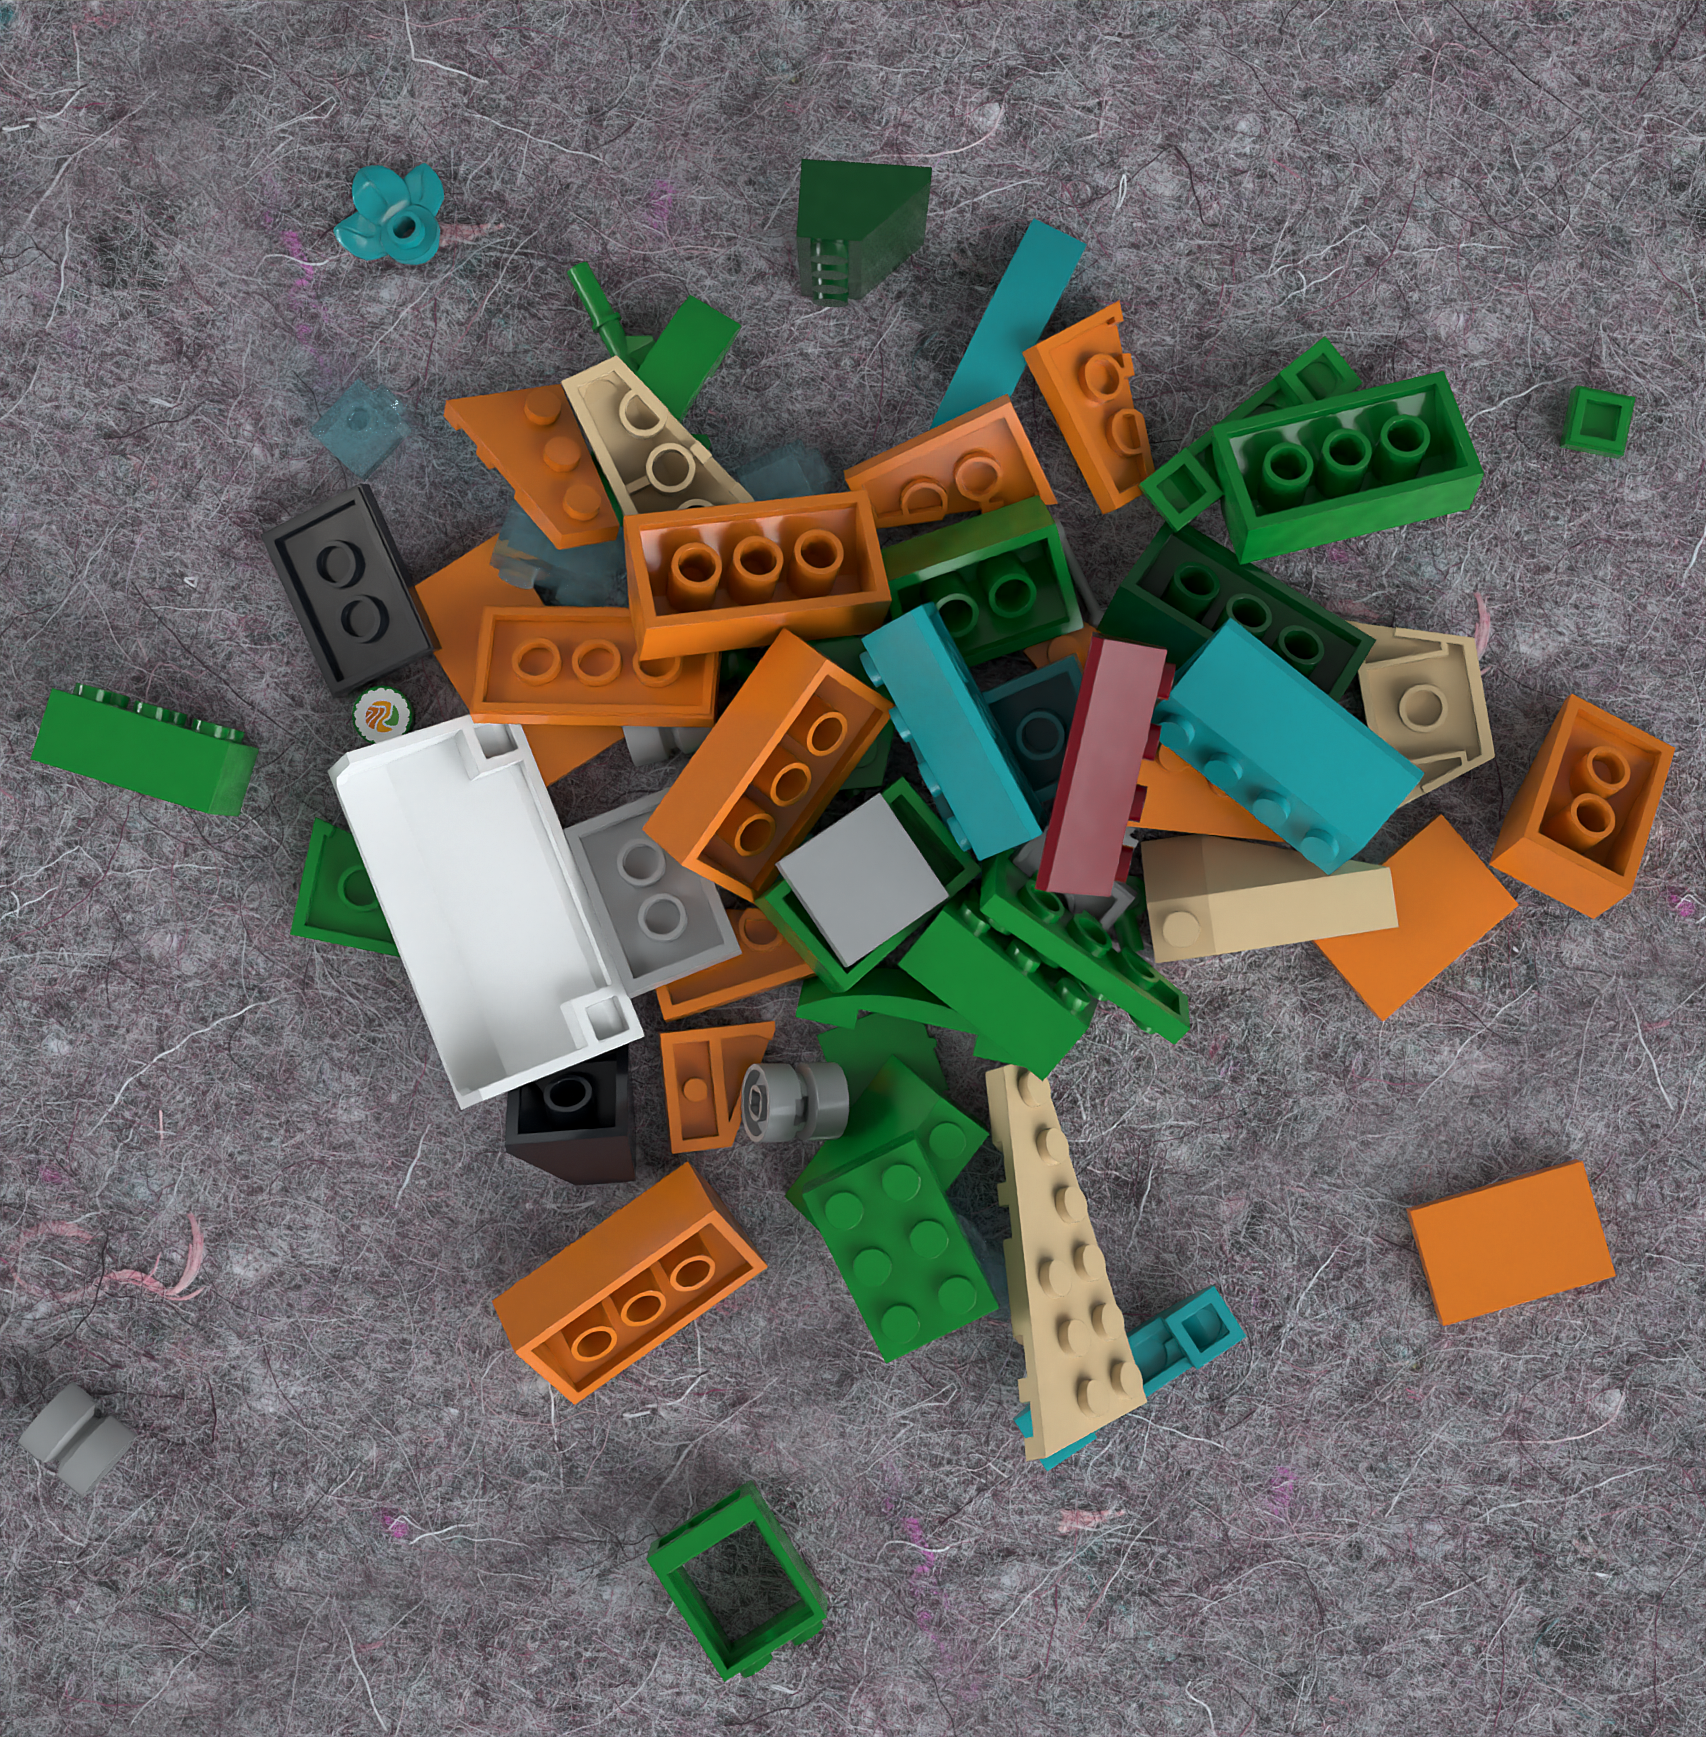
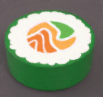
(383, 714)

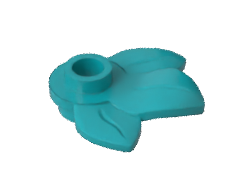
(390, 208)

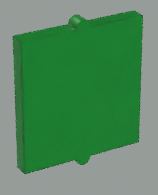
(871, 1044)

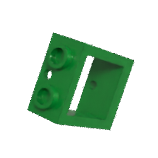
(704, 1530)

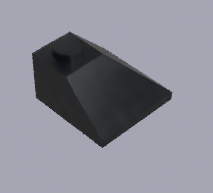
(577, 1121)

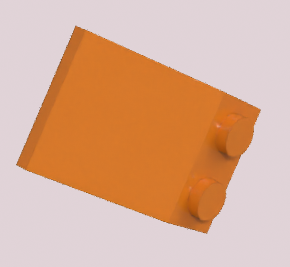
(1584, 809)

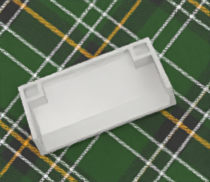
(484, 904)

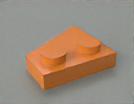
(705, 1081)

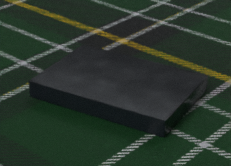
(351, 591)

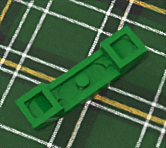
(682, 362)
(1189, 480)
(891, 994)

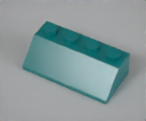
(954, 731)
(1282, 747)

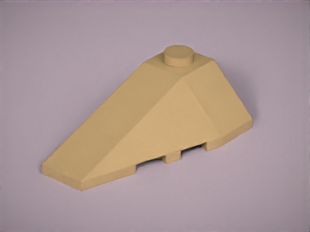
(643, 447)
(1241, 896)

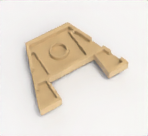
(1426, 701)

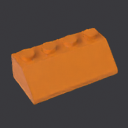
(750, 570)
(768, 767)
(628, 1284)

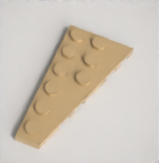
(1056, 1275)

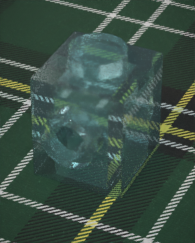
(363, 427)

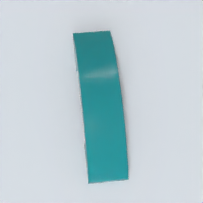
(1012, 320)
(1164, 1348)

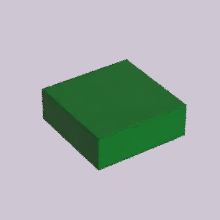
(1597, 422)

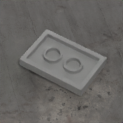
(649, 906)

